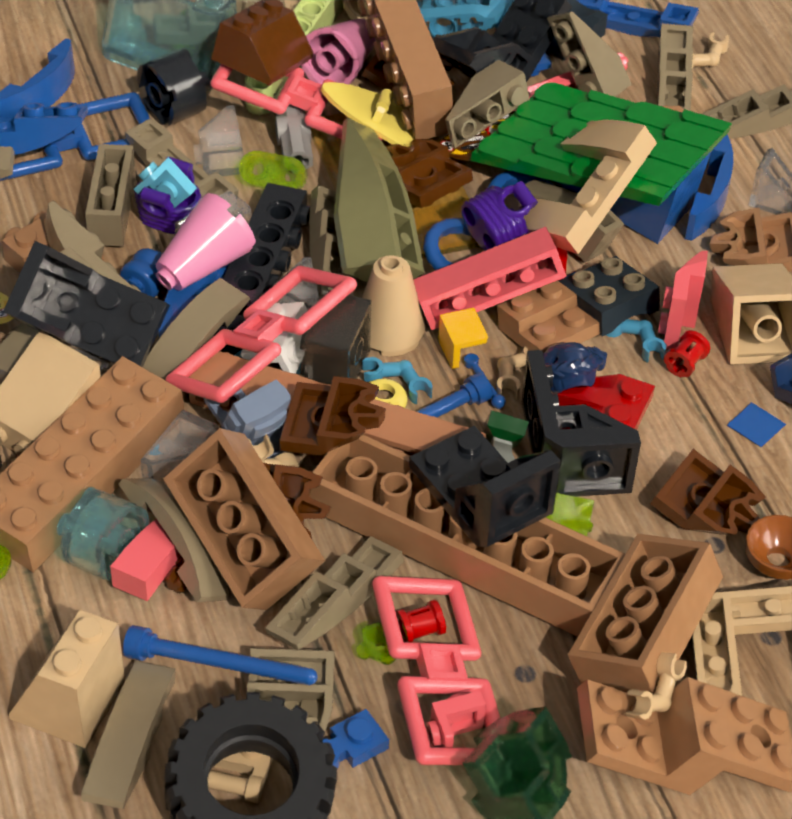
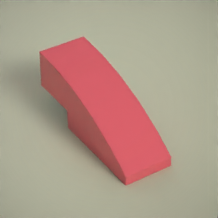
(144, 562)

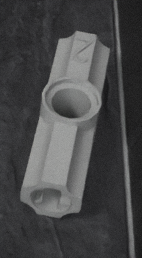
(294, 135)

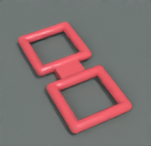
(296, 92)
(259, 331)
(438, 663)

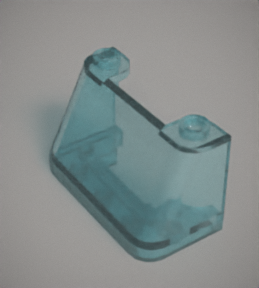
(151, 28)

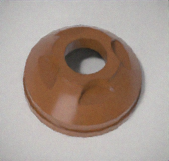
(770, 536)

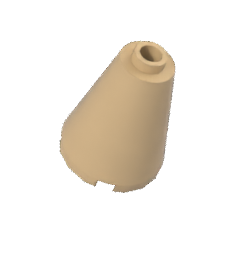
(395, 307)

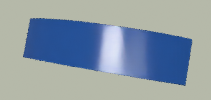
(639, 20)
(44, 86)
(708, 207)

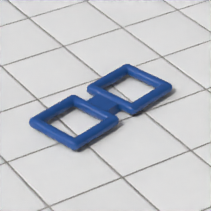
(78, 137)

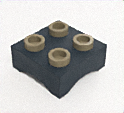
(613, 293)

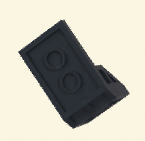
(517, 41)
(84, 307)
(595, 454)
(483, 489)

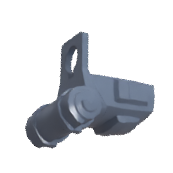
(256, 414)

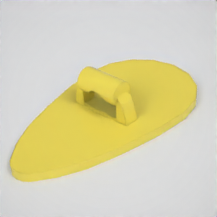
(370, 110)

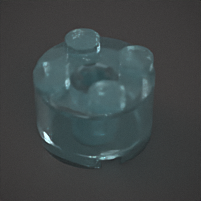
(99, 530)

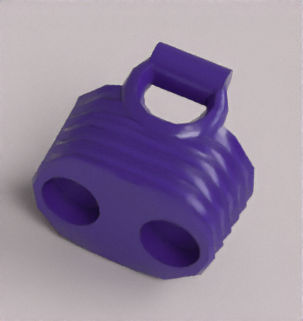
(155, 206)
(491, 220)

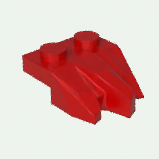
(614, 396)

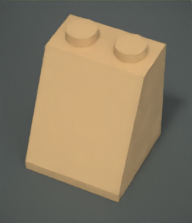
(753, 311)
(41, 389)
(75, 681)

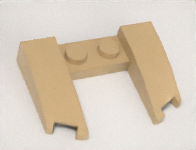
(622, 150)
(732, 615)

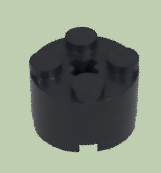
(173, 87)

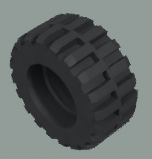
(257, 728)

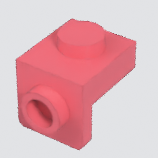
(455, 716)

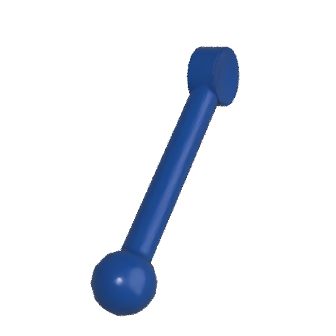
(472, 362)

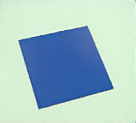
(756, 424)

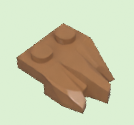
(755, 239)

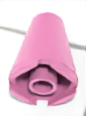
(338, 51)
(204, 244)

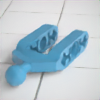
(487, 13)

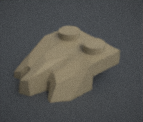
(314, 698)

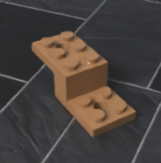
(691, 741)

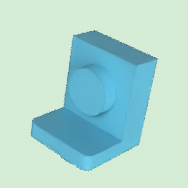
(167, 179)

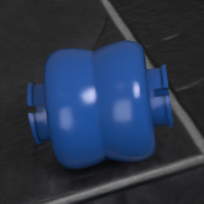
(142, 271)

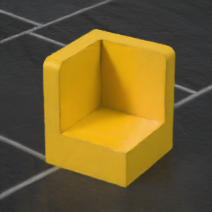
(460, 331)

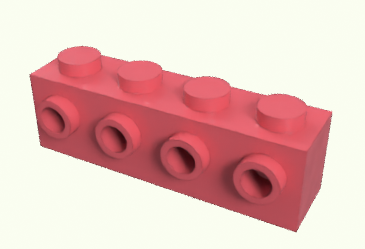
(490, 276)

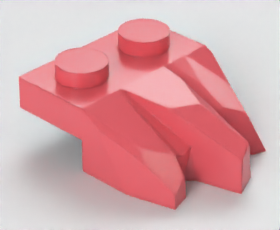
(683, 299)

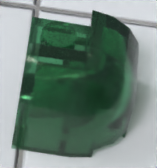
(520, 767)

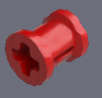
(684, 352)
(421, 621)

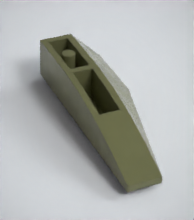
(372, 206)

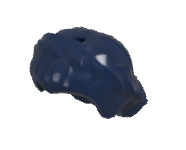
(573, 364)

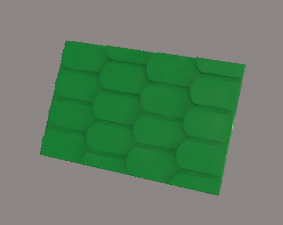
(658, 191)

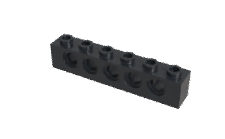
(277, 231)

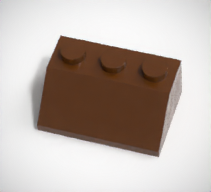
(262, 42)

